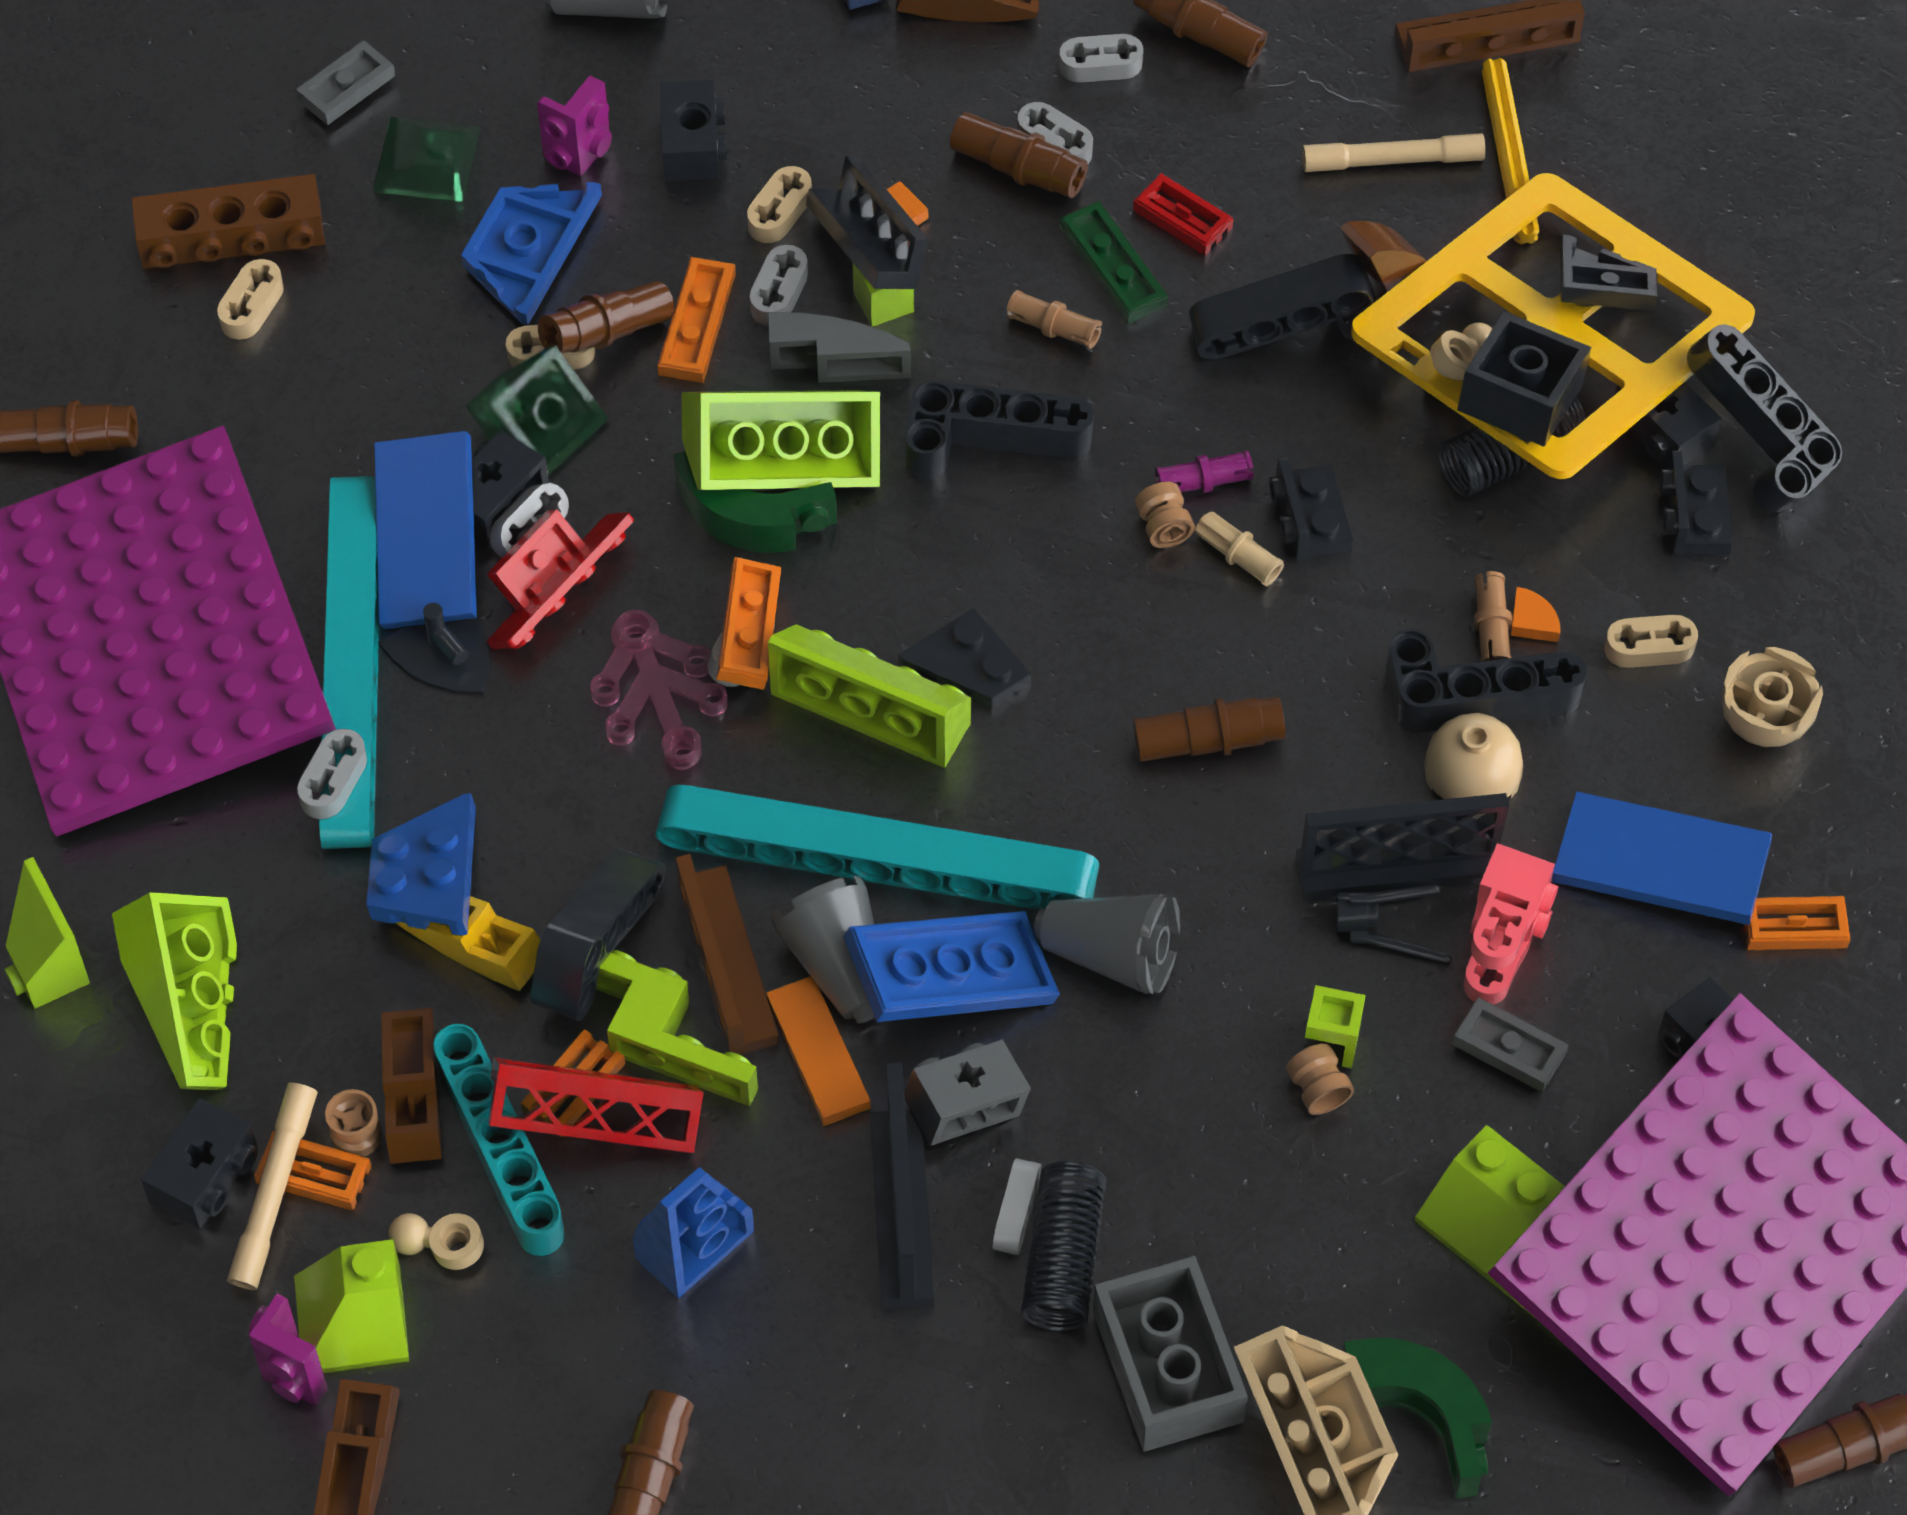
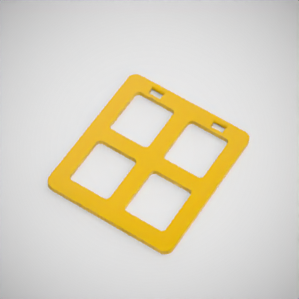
(1466, 261)

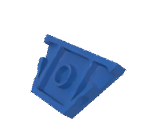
(526, 242)
(425, 869)

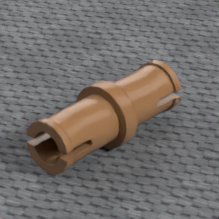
(1054, 319)
(1492, 616)

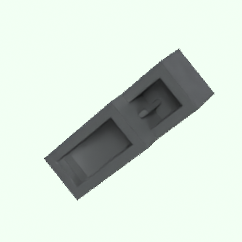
(836, 347)

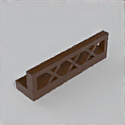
(1489, 32)
(726, 957)

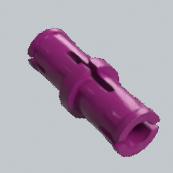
(1207, 473)

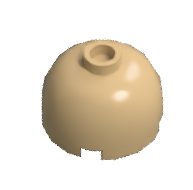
(1771, 697)
(1473, 758)

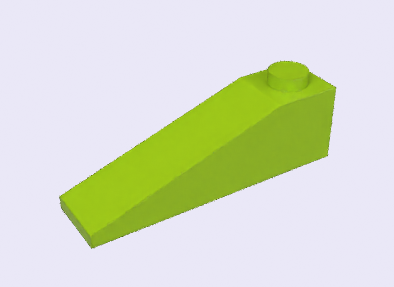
(179, 968)

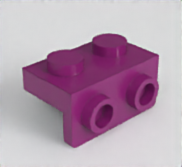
(578, 131)
(284, 1357)

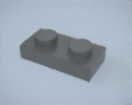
(345, 82)
(1510, 1044)

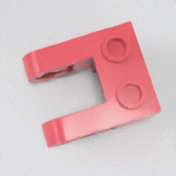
(1509, 912)

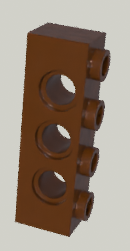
(228, 221)

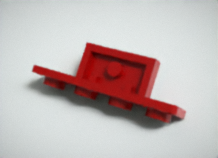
(545, 567)

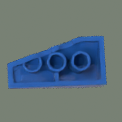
(691, 1231)

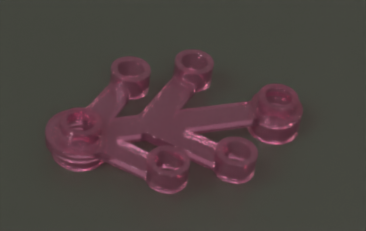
(657, 683)

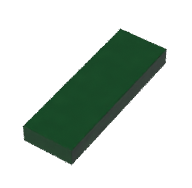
(1113, 262)

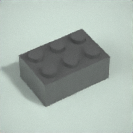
(1169, 1353)

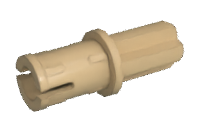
(1239, 548)

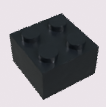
(1524, 378)

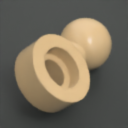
(1456, 350)
(413, 1234)

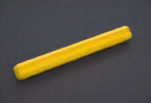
(1507, 136)

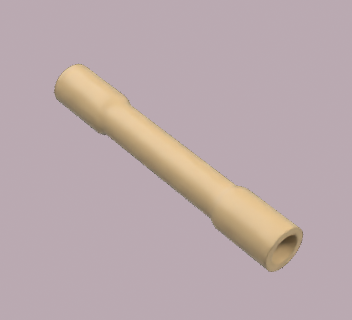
(1444, 149)
(255, 1241)

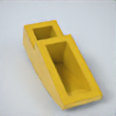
(492, 947)

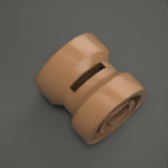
(1166, 519)
(1320, 1079)
(348, 1113)

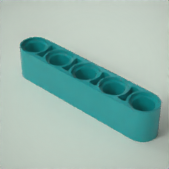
(501, 1160)

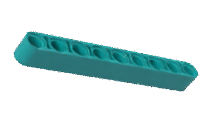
(352, 648)
(873, 848)

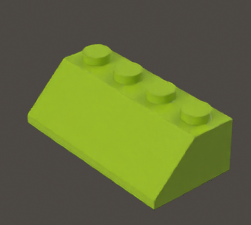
(782, 438)
(868, 693)
(1487, 1201)

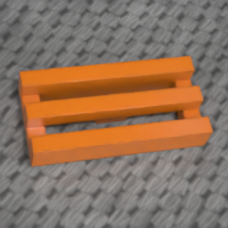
(1798, 930)
(597, 1051)
(317, 1191)

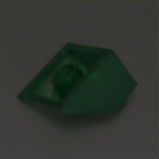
(426, 158)
(540, 406)

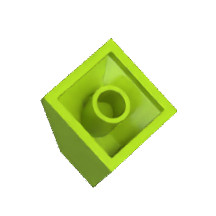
(41, 943)
(354, 1307)

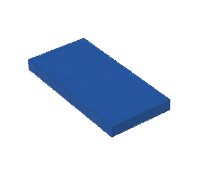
(425, 528)
(1662, 857)
(950, 966)

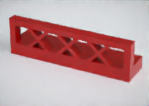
(600, 1086)

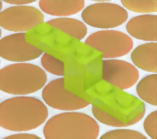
(647, 1025)

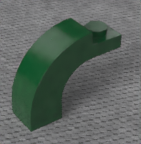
(752, 518)
(1436, 1389)

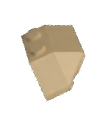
(1320, 1420)

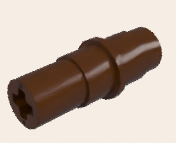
(1210, 26)
(1019, 155)
(607, 317)
(69, 428)
(1210, 728)
(1844, 1441)
(652, 1455)

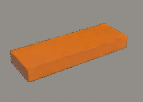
(696, 320)
(748, 623)
(818, 1051)

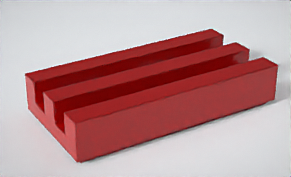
(1177, 217)

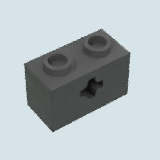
(966, 1091)

